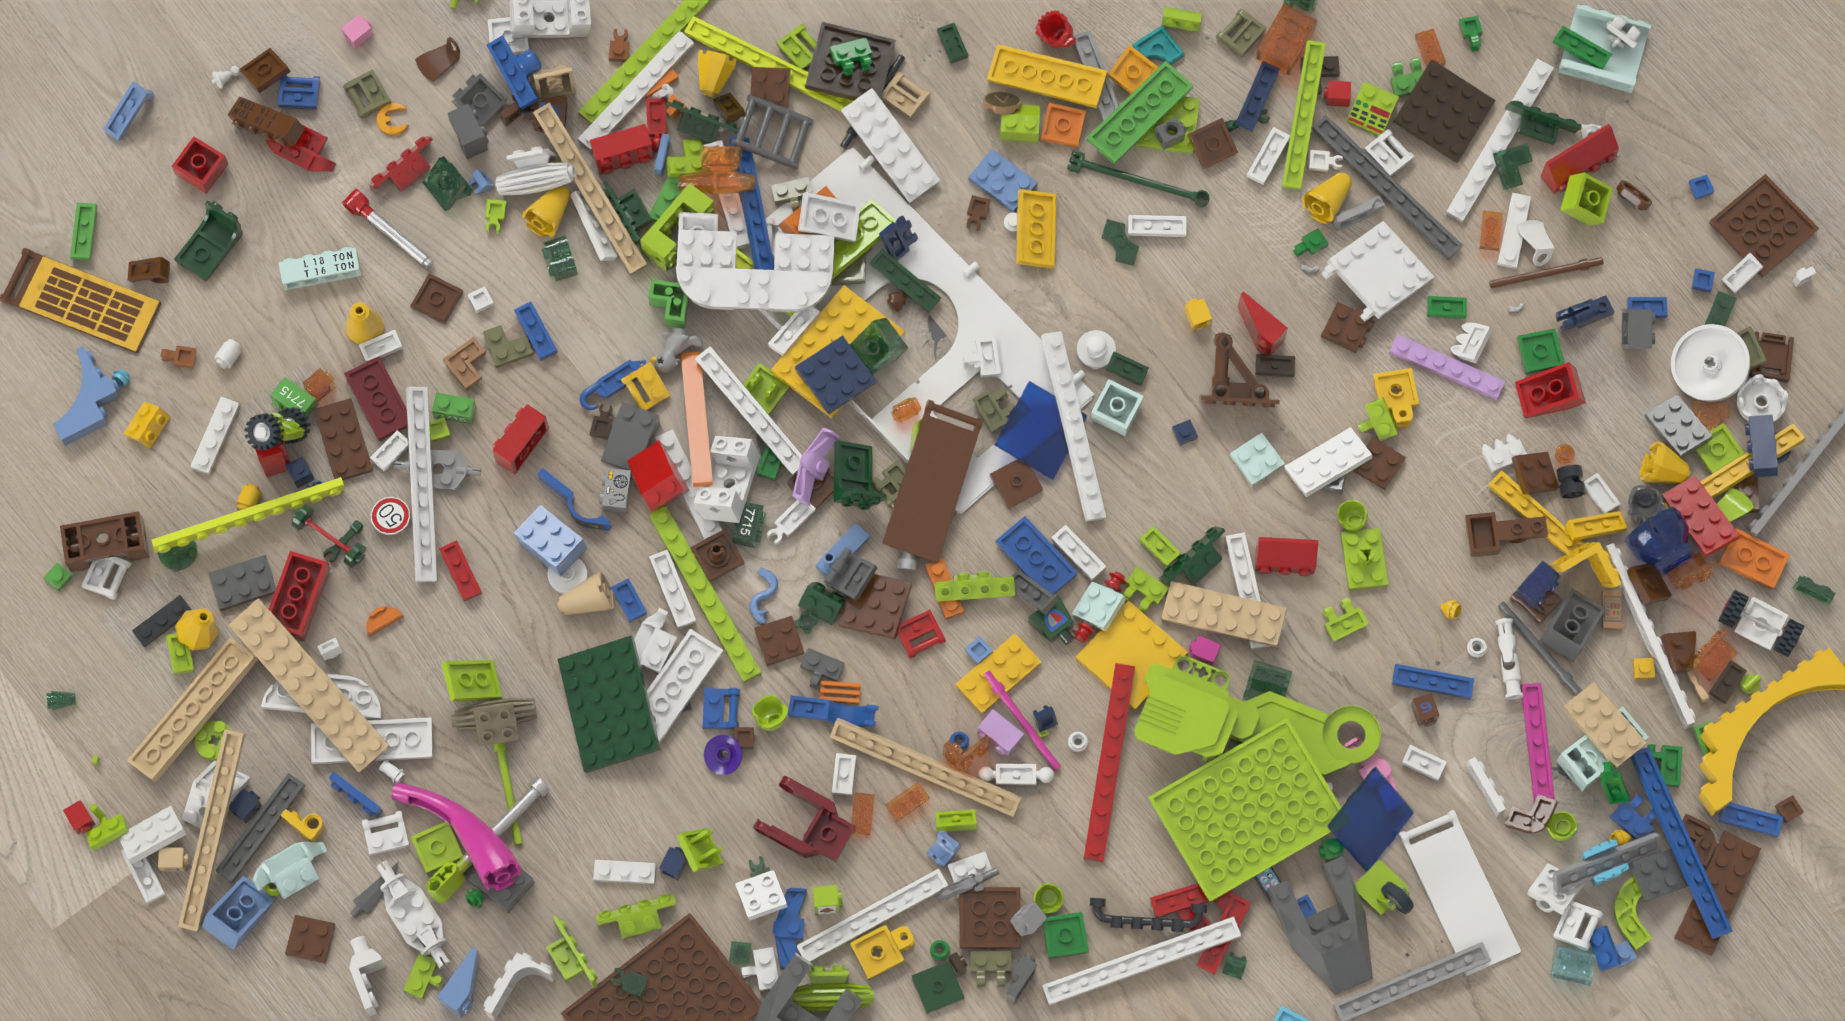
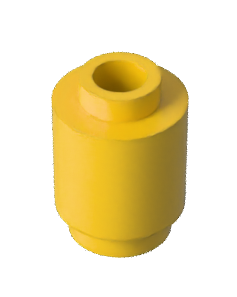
(248, 496)

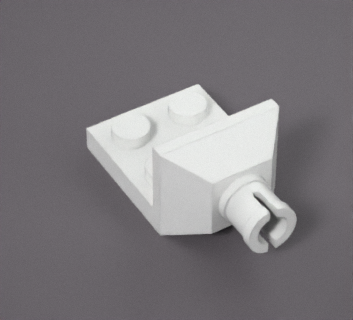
(363, 963)

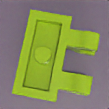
(1147, 586)
(1346, 624)

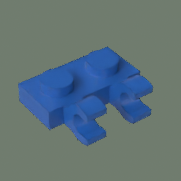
(1631, 821)

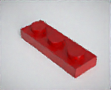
(460, 570)

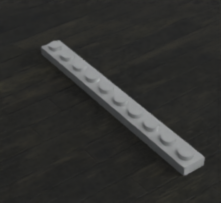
(1800, 469)

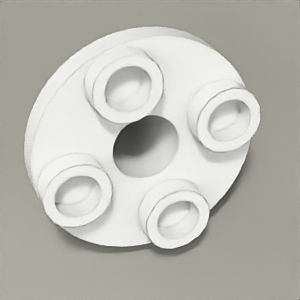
(1095, 349)

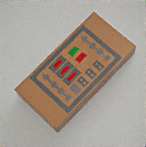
(1613, 615)

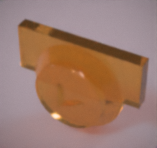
(1710, 413)

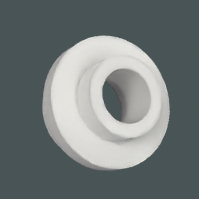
(1479, 642)
(1078, 735)

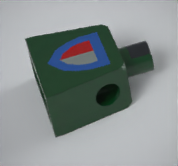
(1053, 624)

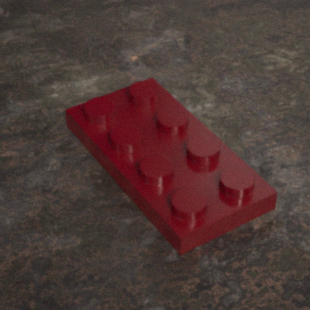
(378, 398)

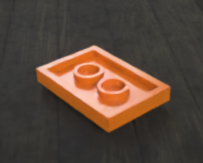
(1754, 560)

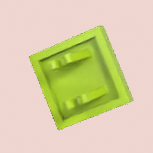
(765, 388)
(700, 849)

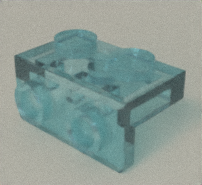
(1573, 965)

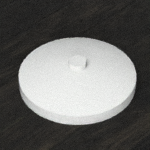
(1710, 363)

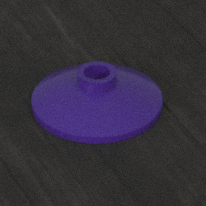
(714, 754)

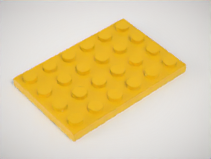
(844, 316)

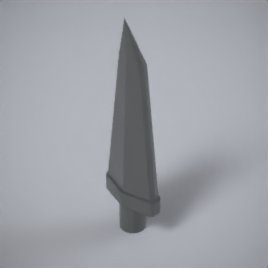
(370, 896)

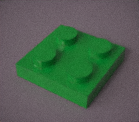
(1540, 350)
(1065, 935)

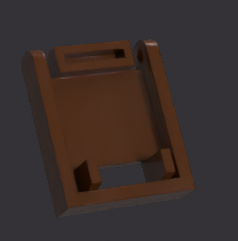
(1778, 356)

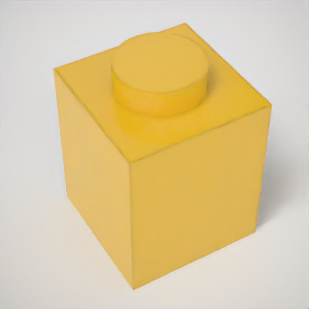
(1198, 314)

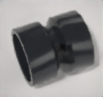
(1571, 485)

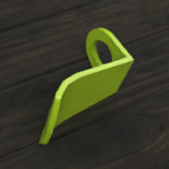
(1735, 504)

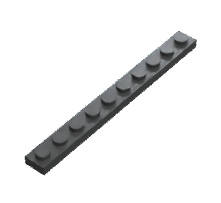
(1387, 187)

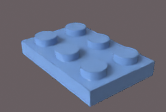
(1001, 179)

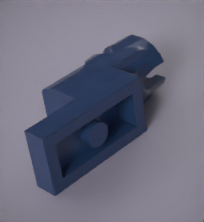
(1584, 313)

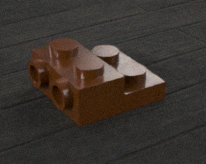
(1347, 327)

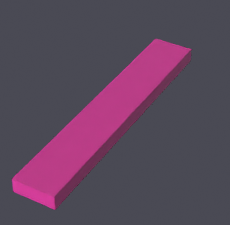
(1537, 740)

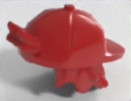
(1055, 30)

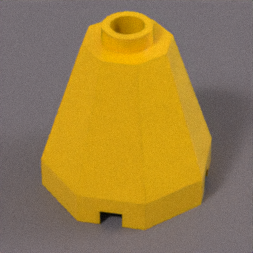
(714, 72)
(1663, 466)
(197, 629)

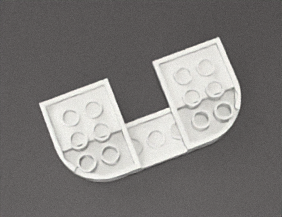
(796, 284)

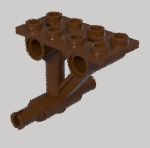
(1234, 391)

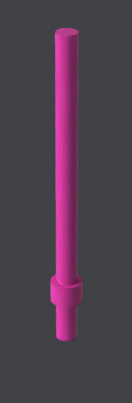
(998, 688)

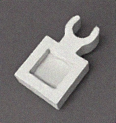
(1321, 161)

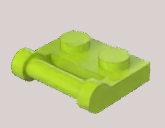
(795, 49)

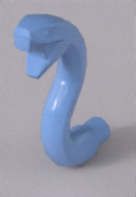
(773, 581)

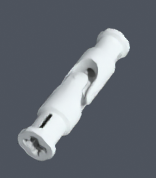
(1507, 645)

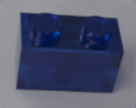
(1538, 584)

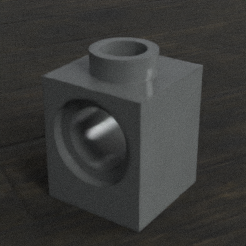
(1169, 140)

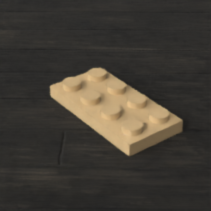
(1604, 725)

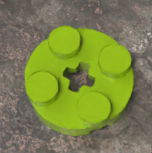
(205, 735)

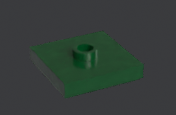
(937, 987)

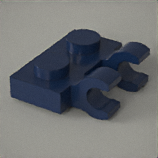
(895, 241)

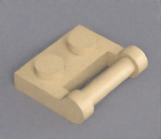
(902, 100)

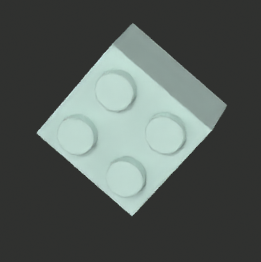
(1116, 407)

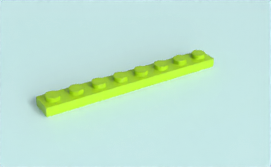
(1303, 115)

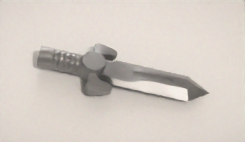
(967, 884)

